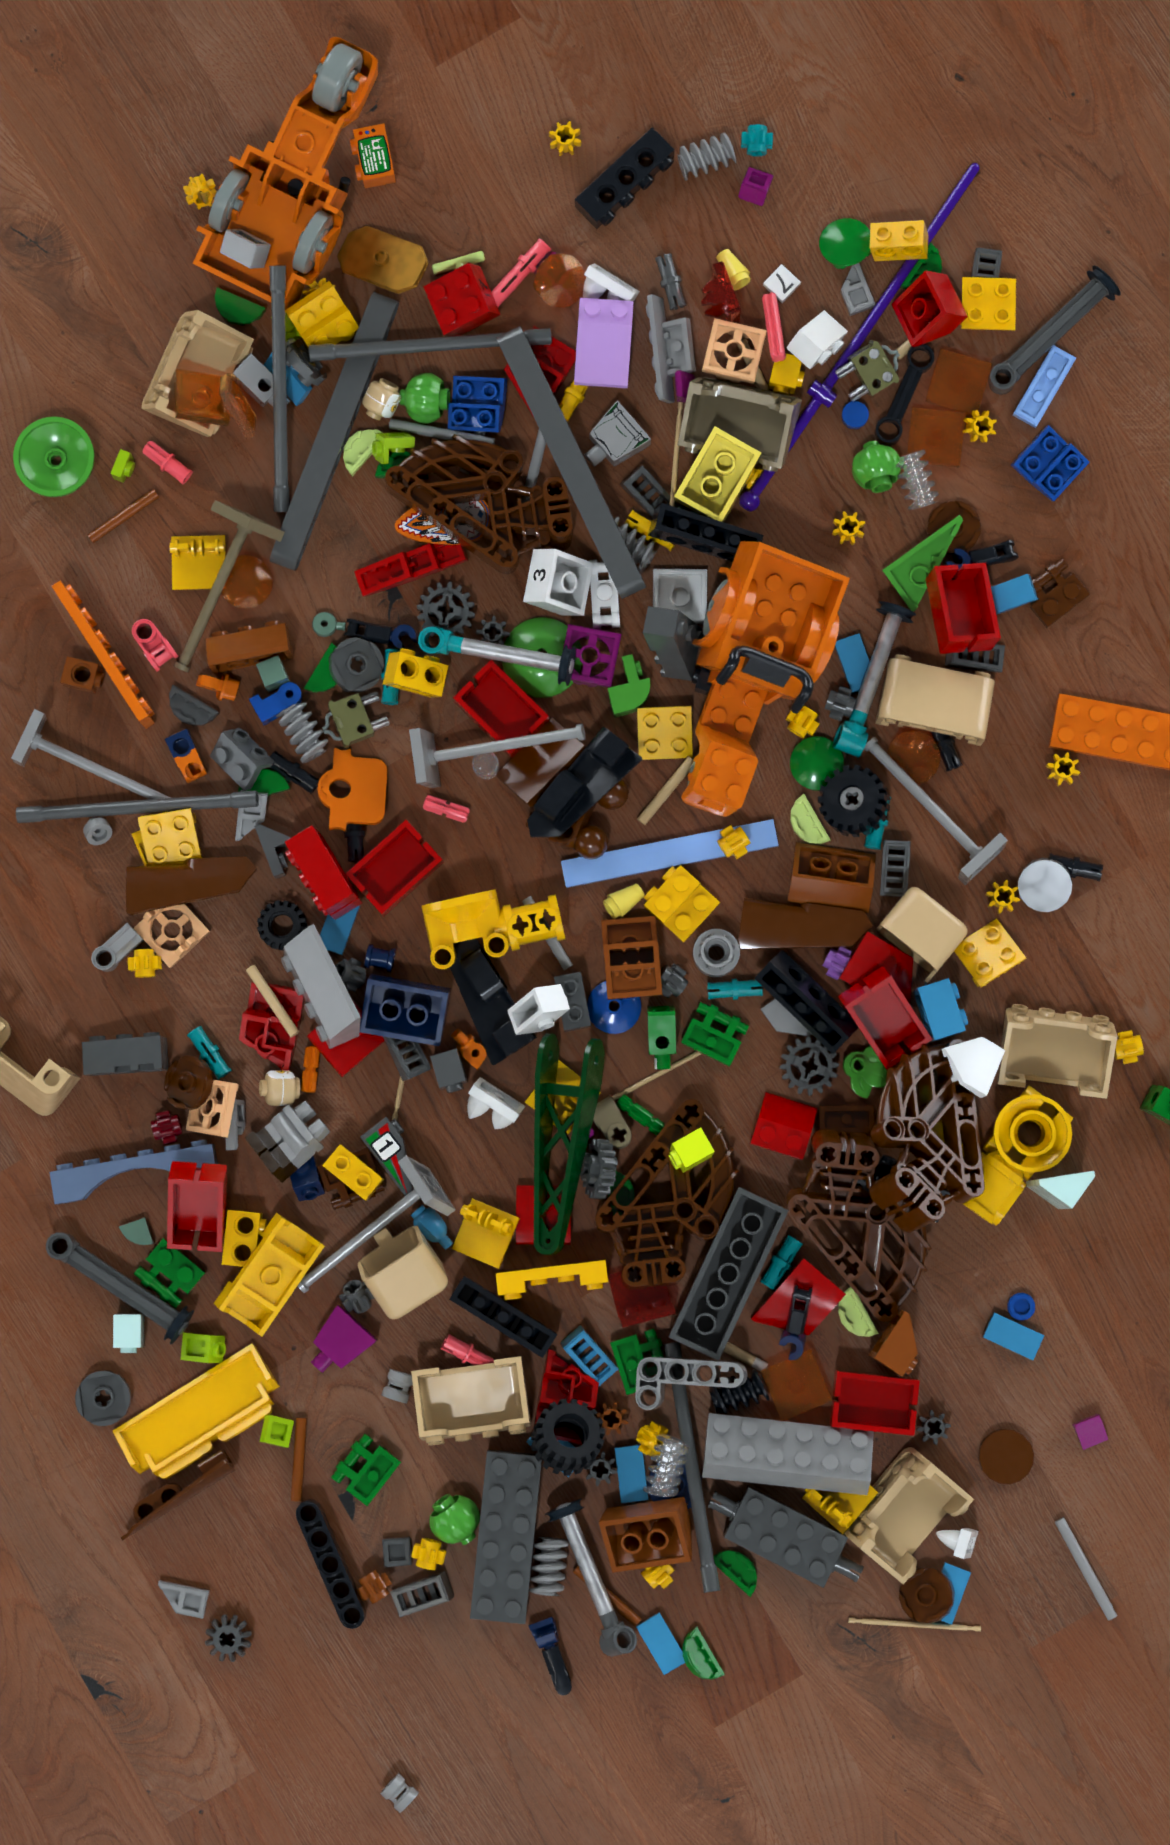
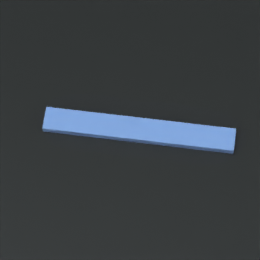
(662, 855)

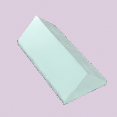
(1062, 1190)

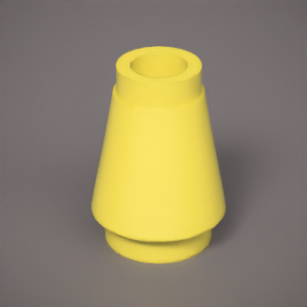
(736, 270)
(623, 901)

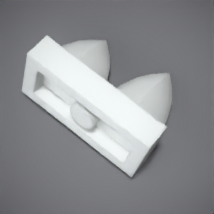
(600, 280)
(486, 1096)
(960, 1541)

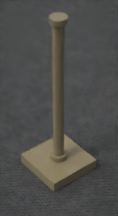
(246, 524)

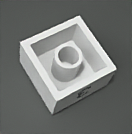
(558, 582)

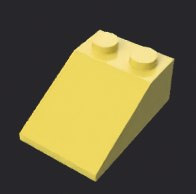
(717, 475)

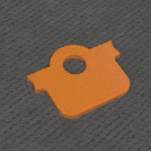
(367, 795)

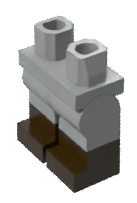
(288, 1140)

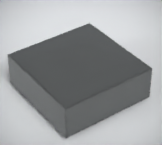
(397, 1551)

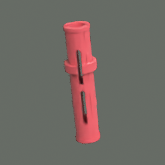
(539, 249)

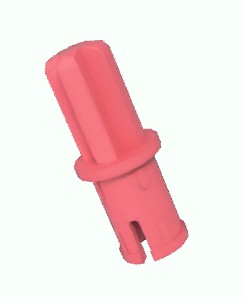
(167, 462)
(465, 1351)

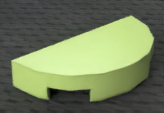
(358, 449)
(806, 823)
(854, 1315)

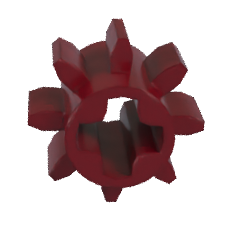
(166, 1127)

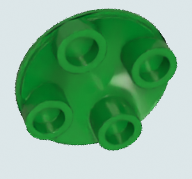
(845, 242)
(814, 761)

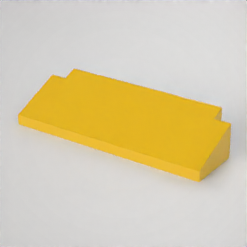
(199, 1413)

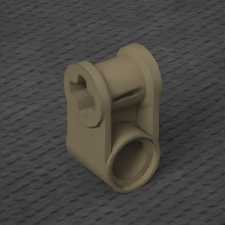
(608, 1119)

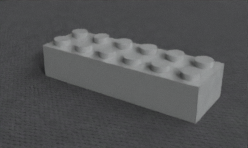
(788, 1454)

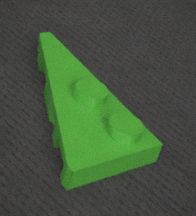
(911, 569)

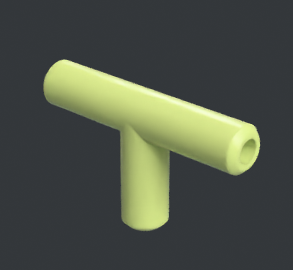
(455, 263)

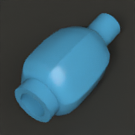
(431, 1226)

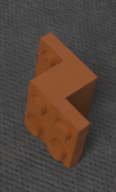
(631, 957)

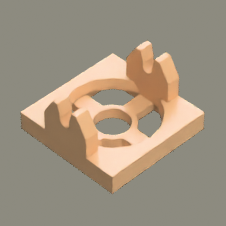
(738, 332)
(171, 957)
(225, 1109)

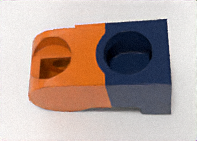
(186, 755)

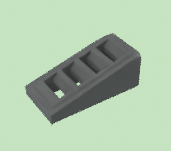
(986, 254)
(627, 483)
(953, 661)
(894, 845)
(401, 1064)
(444, 1588)

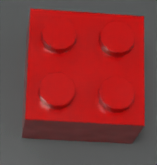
(461, 300)

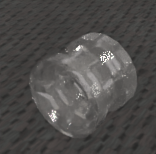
(483, 762)

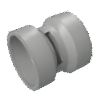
(401, 1380)
(394, 1788)

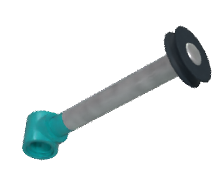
(449, 643)
(852, 735)

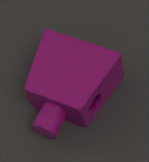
(341, 1340)

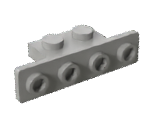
(671, 347)

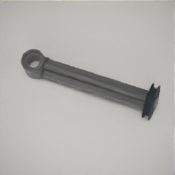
(1051, 332)
(120, 1286)

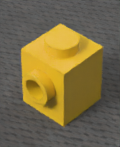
(786, 375)

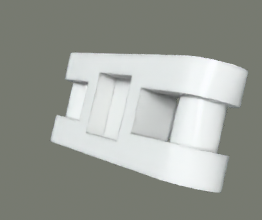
(603, 596)

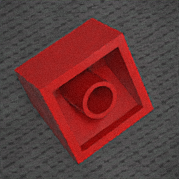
(929, 308)
(783, 1126)

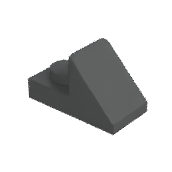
(271, 842)

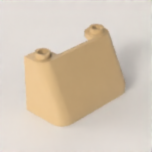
(197, 346)
(936, 699)
(905, 1511)

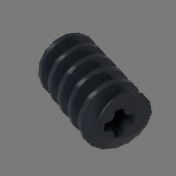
(752, 1388)

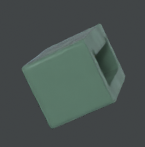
(272, 673)

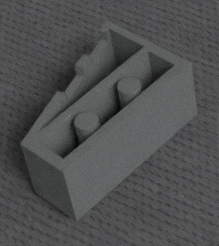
(671, 637)
(125, 1054)

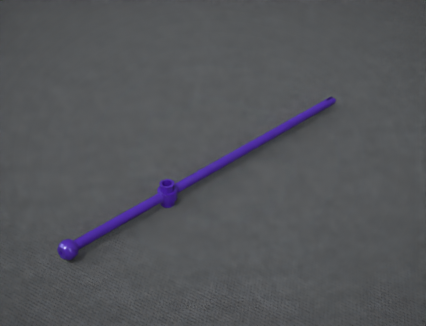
(822, 392)

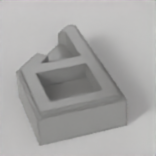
(856, 292)
(250, 816)
(783, 1020)
(237, 1125)
(185, 1599)

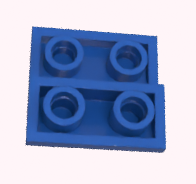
(477, 404)
(1050, 463)

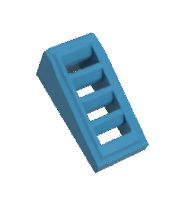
(576, 1336)

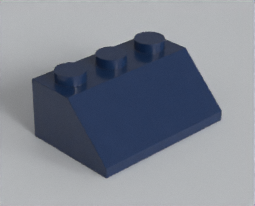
(404, 1010)

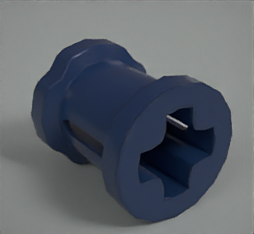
(380, 958)

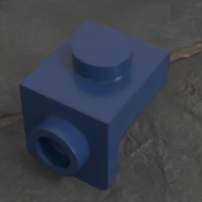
(307, 1182)

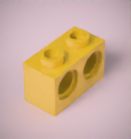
(899, 240)
(415, 679)
(353, 1172)
(235, 1237)

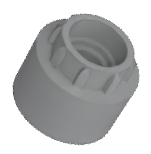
(719, 938)

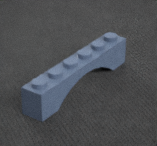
(78, 1183)

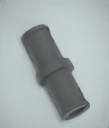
(670, 281)

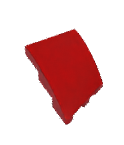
(555, 361)
(872, 955)
(263, 1029)
(823, 1300)
(568, 1383)

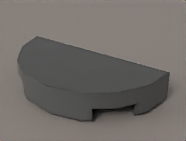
(190, 709)

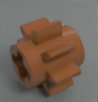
(607, 1411)
(373, 1586)

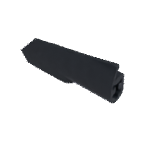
(580, 787)
(487, 1001)

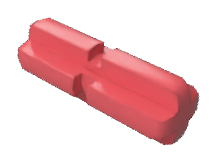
(440, 807)

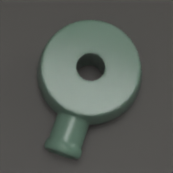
(331, 627)

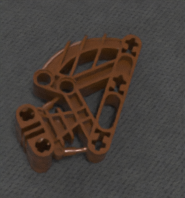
(544, 515)
(939, 1164)
(844, 1165)
(650, 1252)

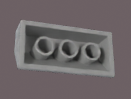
(321, 987)

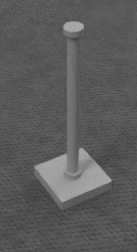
(32, 739)
(427, 758)
(979, 856)
(424, 1186)

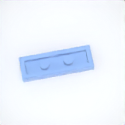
(1044, 386)

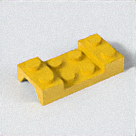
(270, 1274)
(513, 1283)

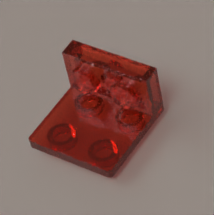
(639, 1304)

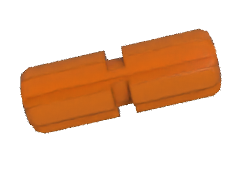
(309, 1076)

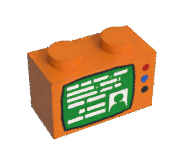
(373, 155)

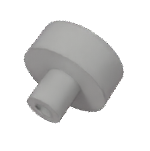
(97, 831)

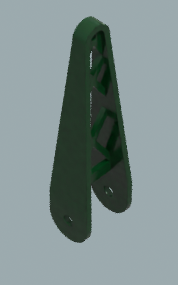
(543, 1142)

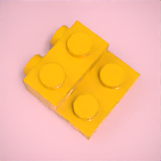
(322, 317)
(680, 902)

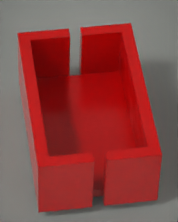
(963, 608)
(500, 706)
(394, 868)
(322, 873)
(884, 1017)
(195, 1205)
(874, 1402)

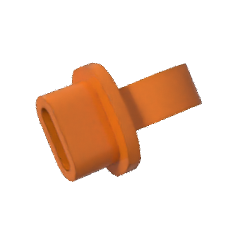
(224, 687)
(465, 1047)

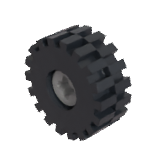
(859, 817)

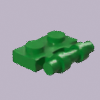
(711, 1041)
(173, 1265)
(629, 1354)
(373, 1474)

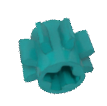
(757, 140)

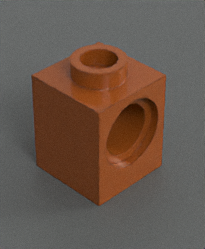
(71, 670)

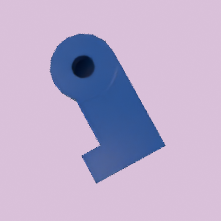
(270, 707)

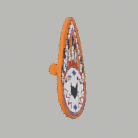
(418, 528)

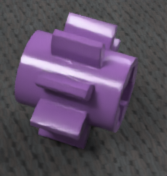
(836, 962)

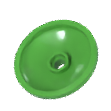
(41, 444)
(539, 635)

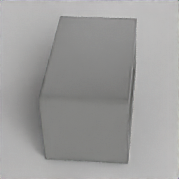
(245, 248)

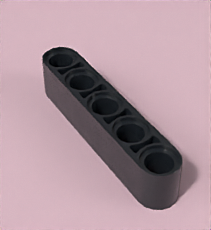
(329, 1577)

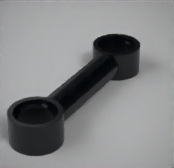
(904, 395)

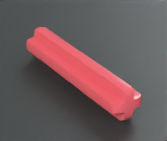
(773, 327)

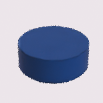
(855, 415)
(1021, 1306)

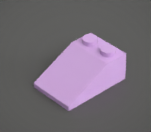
(603, 343)

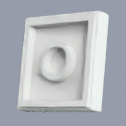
(681, 591)

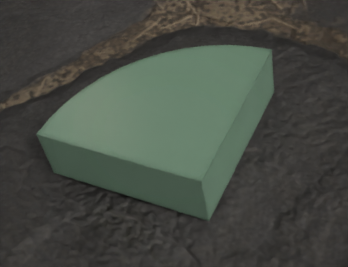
(138, 1232)

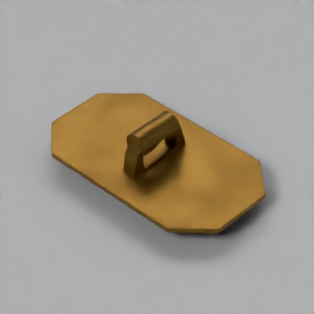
(383, 259)

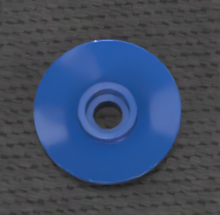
(612, 1021)

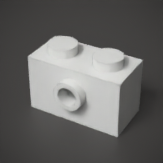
(818, 340)
(538, 1009)

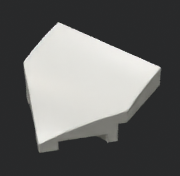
(974, 1064)

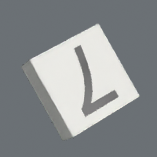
(782, 283)

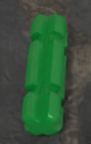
(640, 1114)

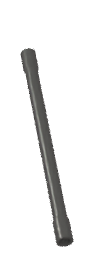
(330, 351)
(281, 490)
(234, 800)
(708, 1568)

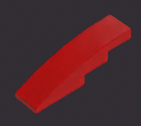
(408, 567)

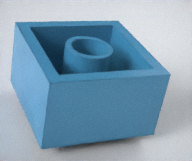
(940, 1009)

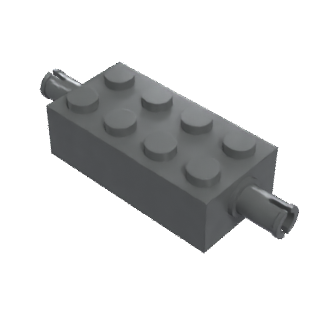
(785, 1536)

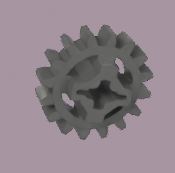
(433, 609)
(796, 1061)
(599, 1169)

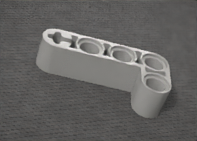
(691, 1377)

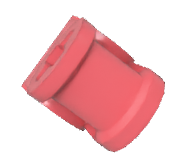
(156, 647)

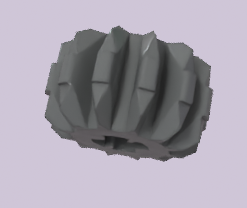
(228, 1648)

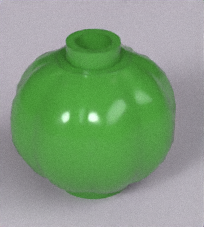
(425, 398)
(875, 467)
(454, 1519)

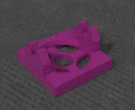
(612, 641)

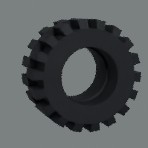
(574, 1417)

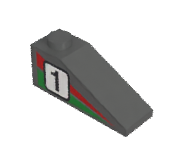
(389, 1148)

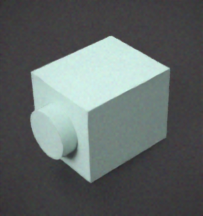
(128, 1332)

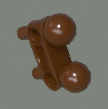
(592, 841)

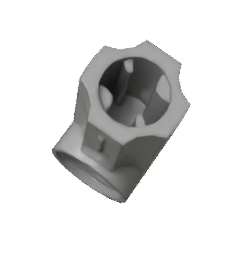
(119, 946)

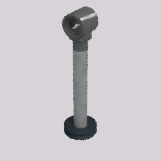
(612, 1626)

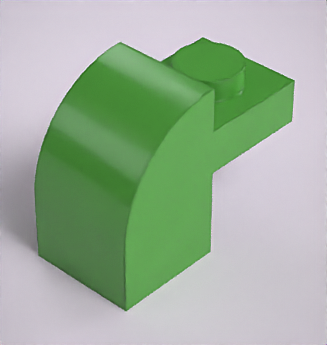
(633, 694)

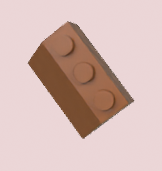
(248, 647)
(832, 877)
(897, 1345)
(647, 1534)

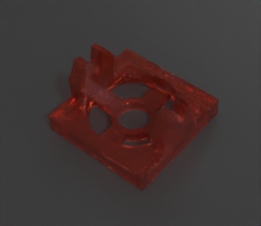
(722, 295)

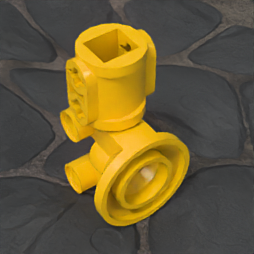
(481, 916)
(1012, 1162)

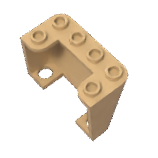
(1057, 1049)
(35, 1092)
(471, 1401)

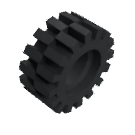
(270, 913)

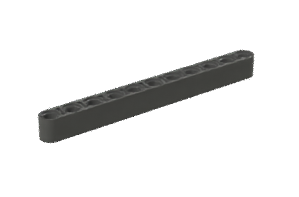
(333, 435)
(571, 462)

